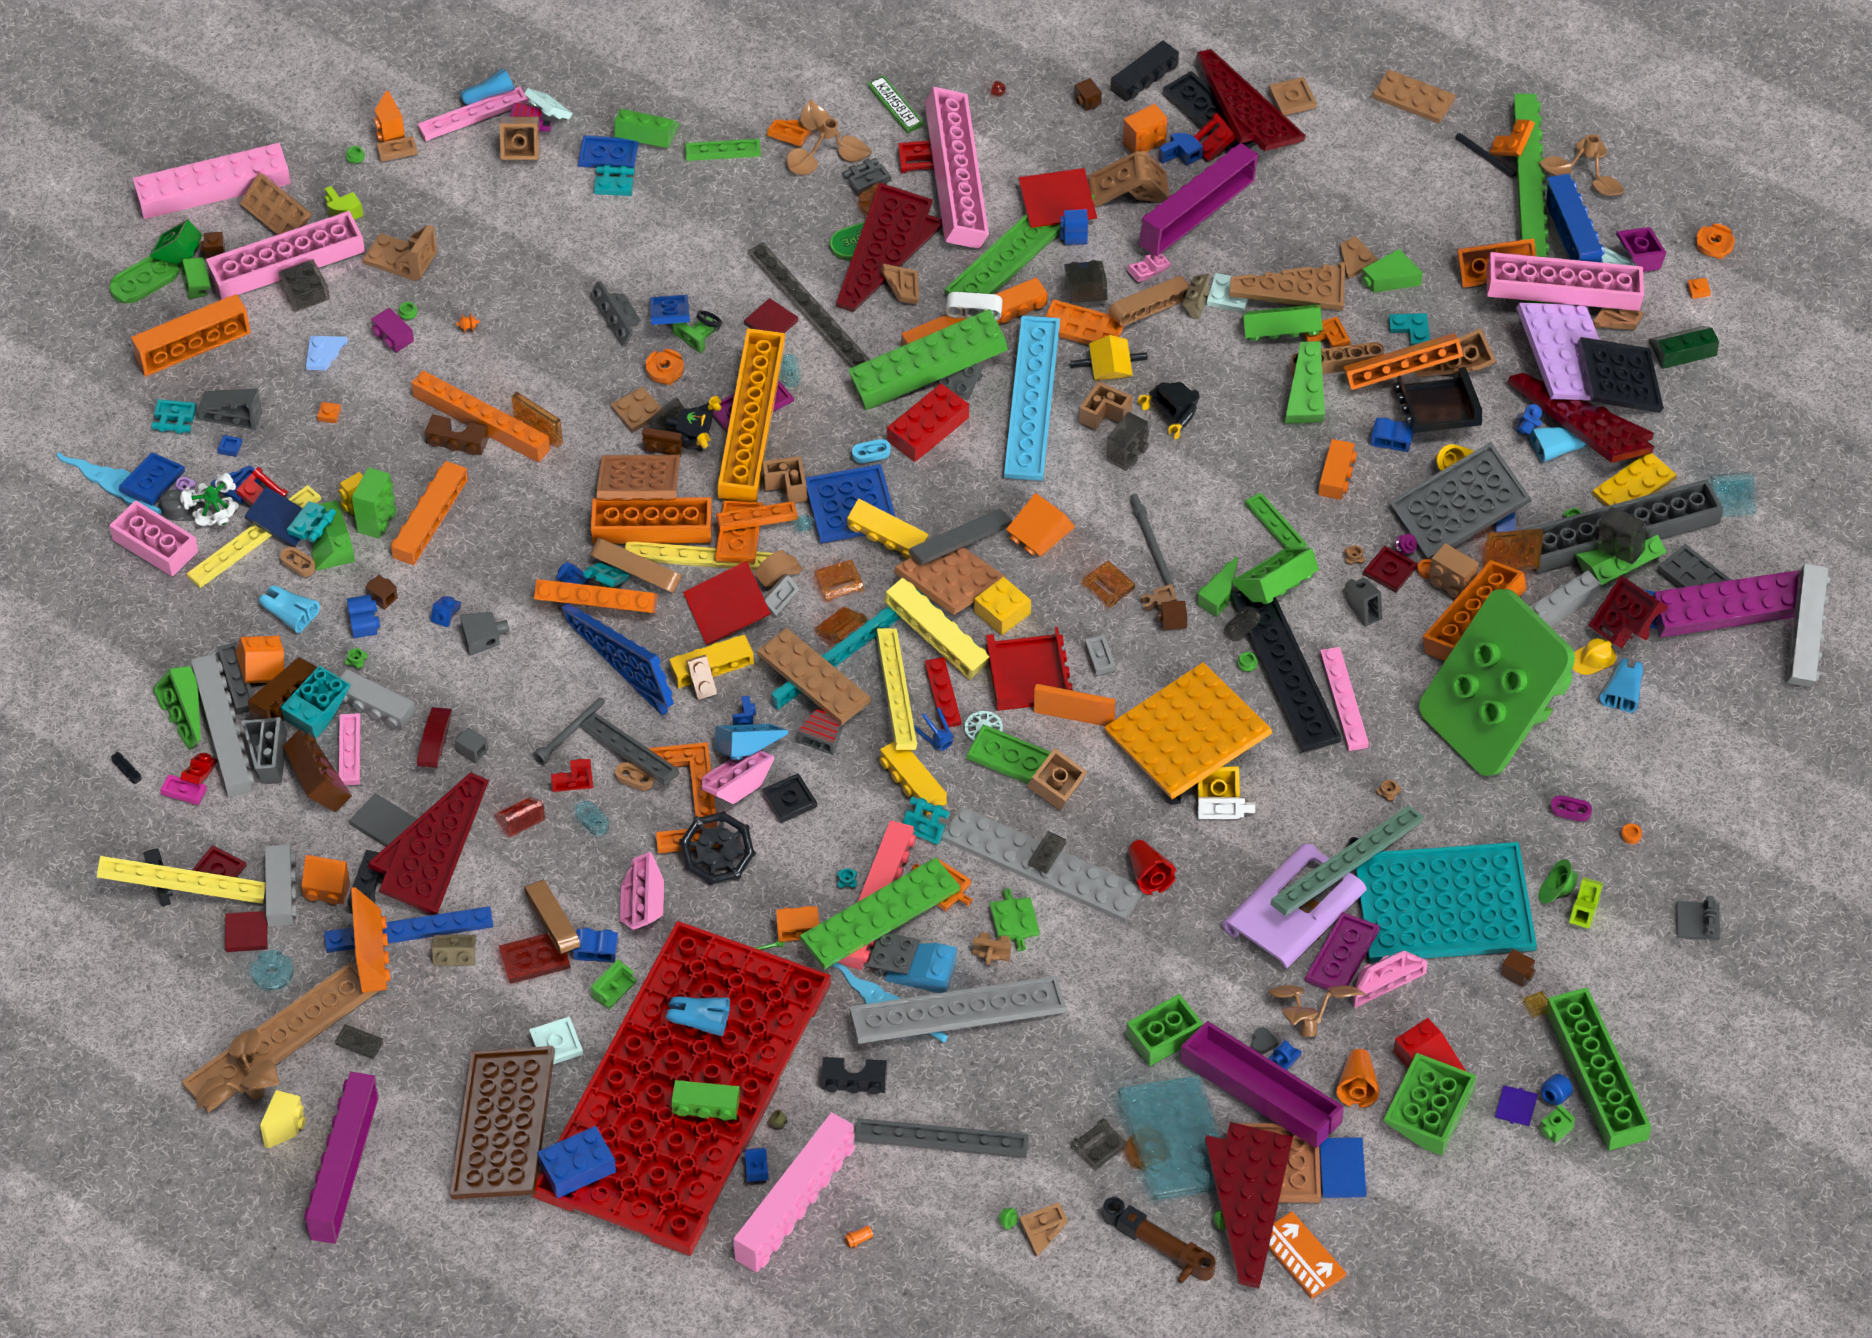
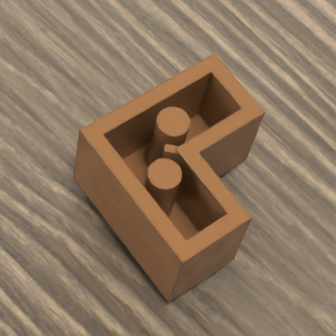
(1102, 403)
(787, 475)

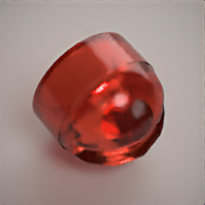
(998, 88)

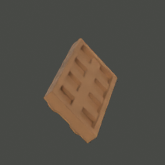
(1414, 96)
(274, 206)

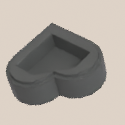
(1264, 1041)

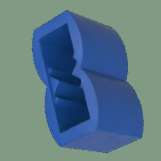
(1074, 227)
(1391, 435)
(362, 616)
(596, 945)

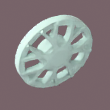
(978, 725)

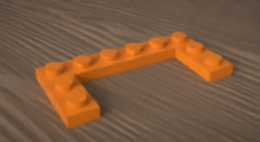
(699, 760)

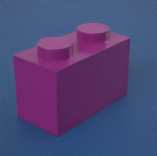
(392, 330)

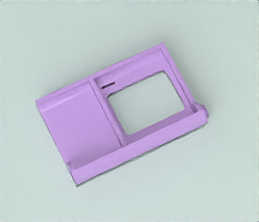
(1291, 934)

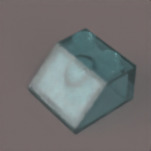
(1735, 493)

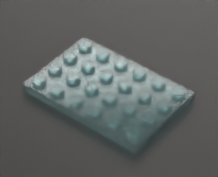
(1169, 1134)

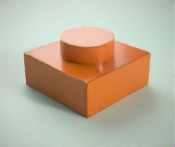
(1699, 288)
(329, 412)

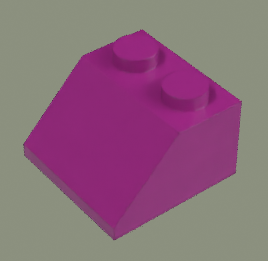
(1643, 247)

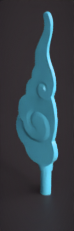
(107, 478)
(874, 993)

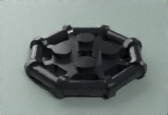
(720, 836)

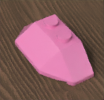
(738, 777)
(642, 893)
(1387, 975)

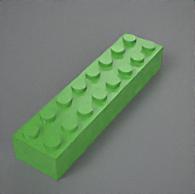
(928, 359)
(1598, 1069)

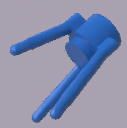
(942, 739)

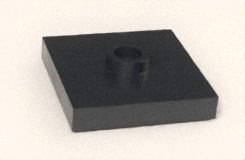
(789, 797)

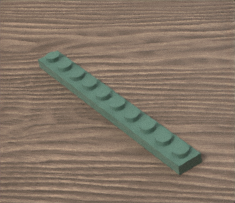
(1346, 860)

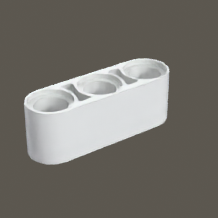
(970, 304)

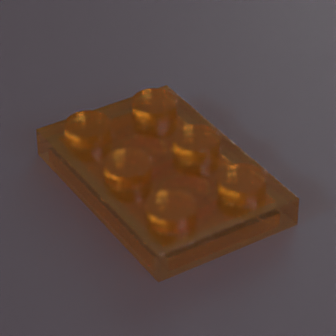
(538, 418)
(1515, 548)

